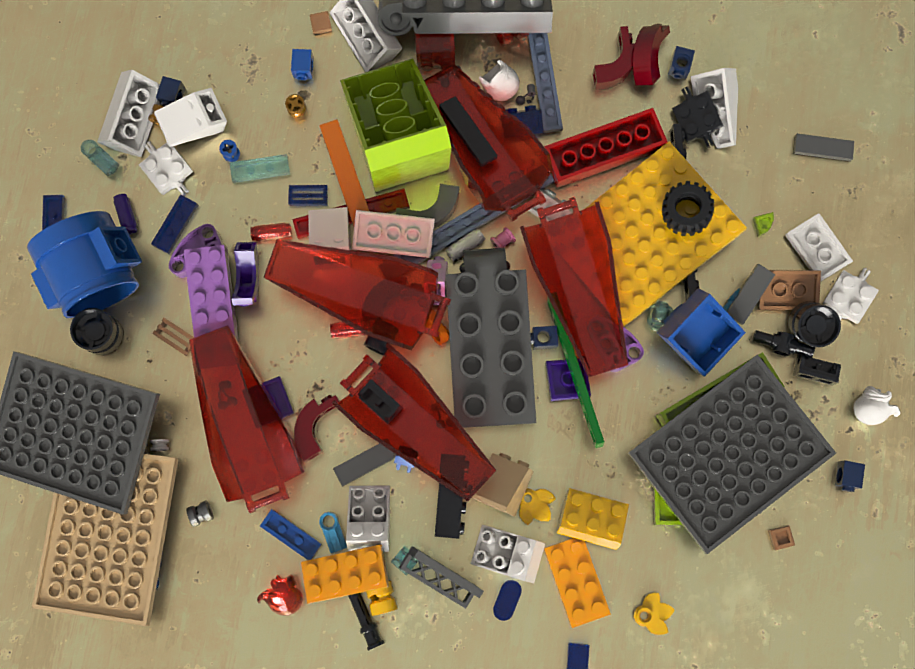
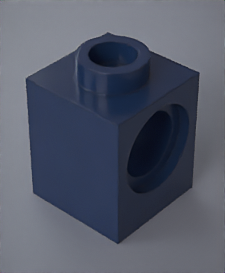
(684, 56)
(169, 91)
(550, 331)
(850, 475)

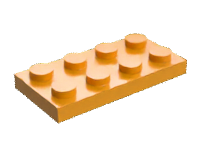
(344, 574)
(577, 581)

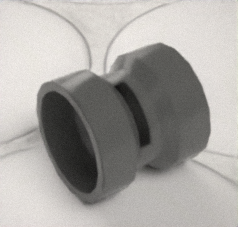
(199, 513)

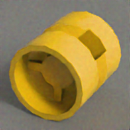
(382, 600)

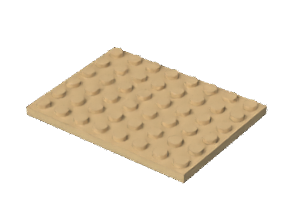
(105, 560)

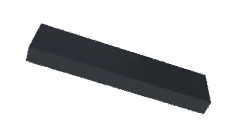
(468, 131)

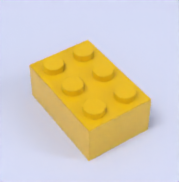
(593, 519)

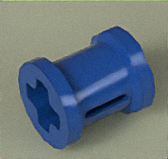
(224, 150)

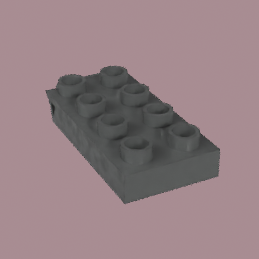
(465, 16)
(490, 341)

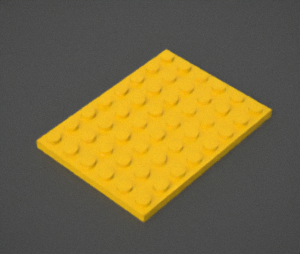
(645, 251)

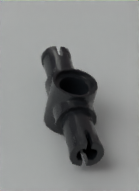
(783, 343)

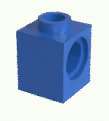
(302, 64)

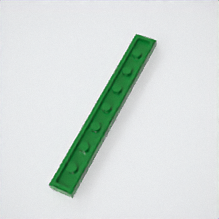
(578, 381)

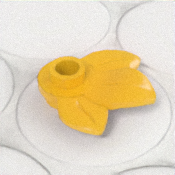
(537, 507)
(656, 614)

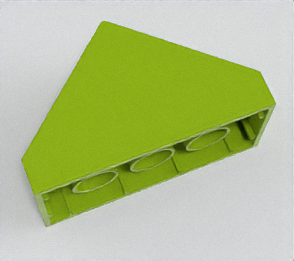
(397, 125)

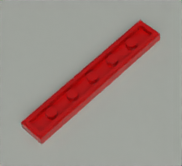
(382, 203)

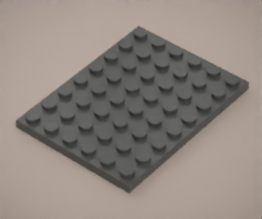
(73, 431)
(731, 454)

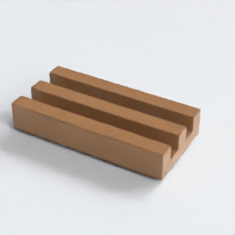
(161, 327)

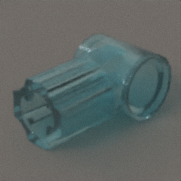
(99, 157)

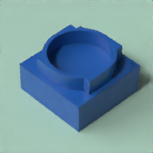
(701, 332)

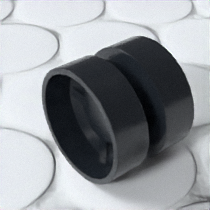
(814, 324)
(96, 331)

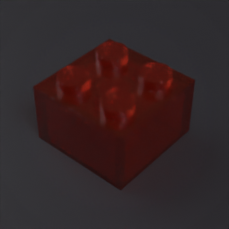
(434, 51)

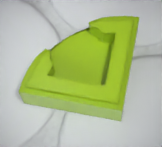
(763, 223)

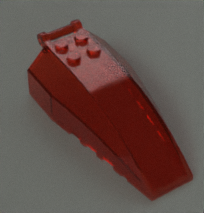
(521, 159)
(579, 277)
(362, 289)
(242, 425)
(422, 431)

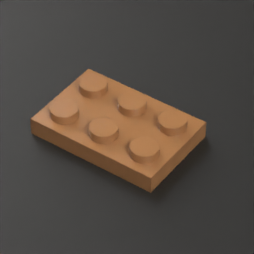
(790, 289)

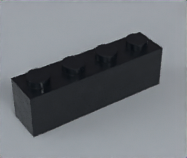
(449, 514)

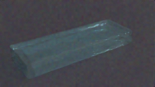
(259, 168)

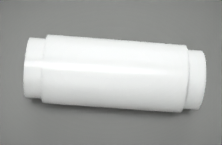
(468, 242)

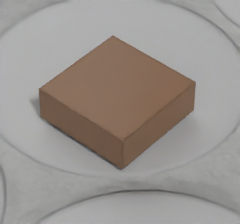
(320, 22)
(781, 537)

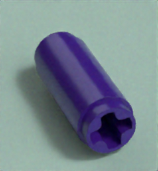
(125, 213)

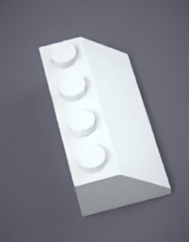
(362, 32)
(127, 120)

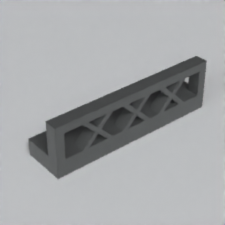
(443, 570)

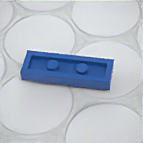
(290, 535)

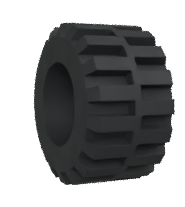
(692, 193)

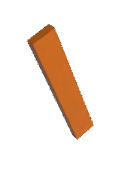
(344, 168)

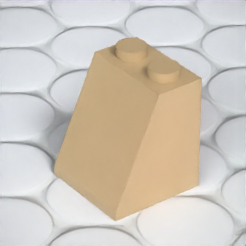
(506, 486)

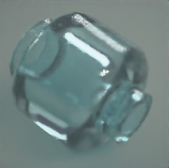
(657, 314)

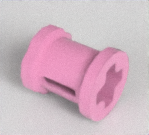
(503, 239)

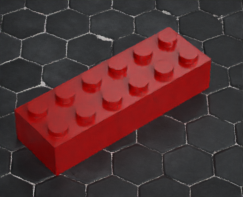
(605, 147)

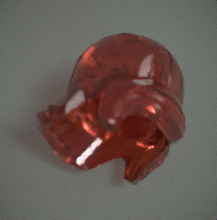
(283, 597)

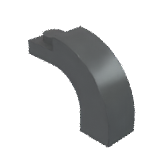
(441, 209)

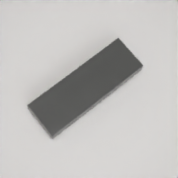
(823, 147)
(750, 294)
(363, 464)

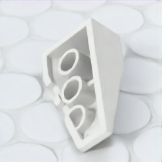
(723, 90)

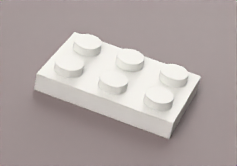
(818, 247)

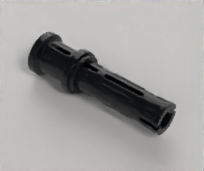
(368, 627)

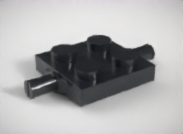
(697, 117)

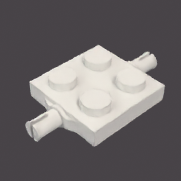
(166, 168)
(851, 296)

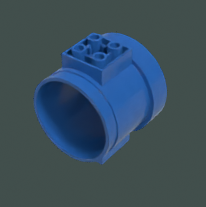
(84, 263)

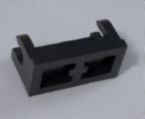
(817, 370)
(379, 401)

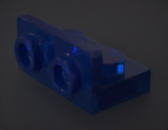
(530, 117)

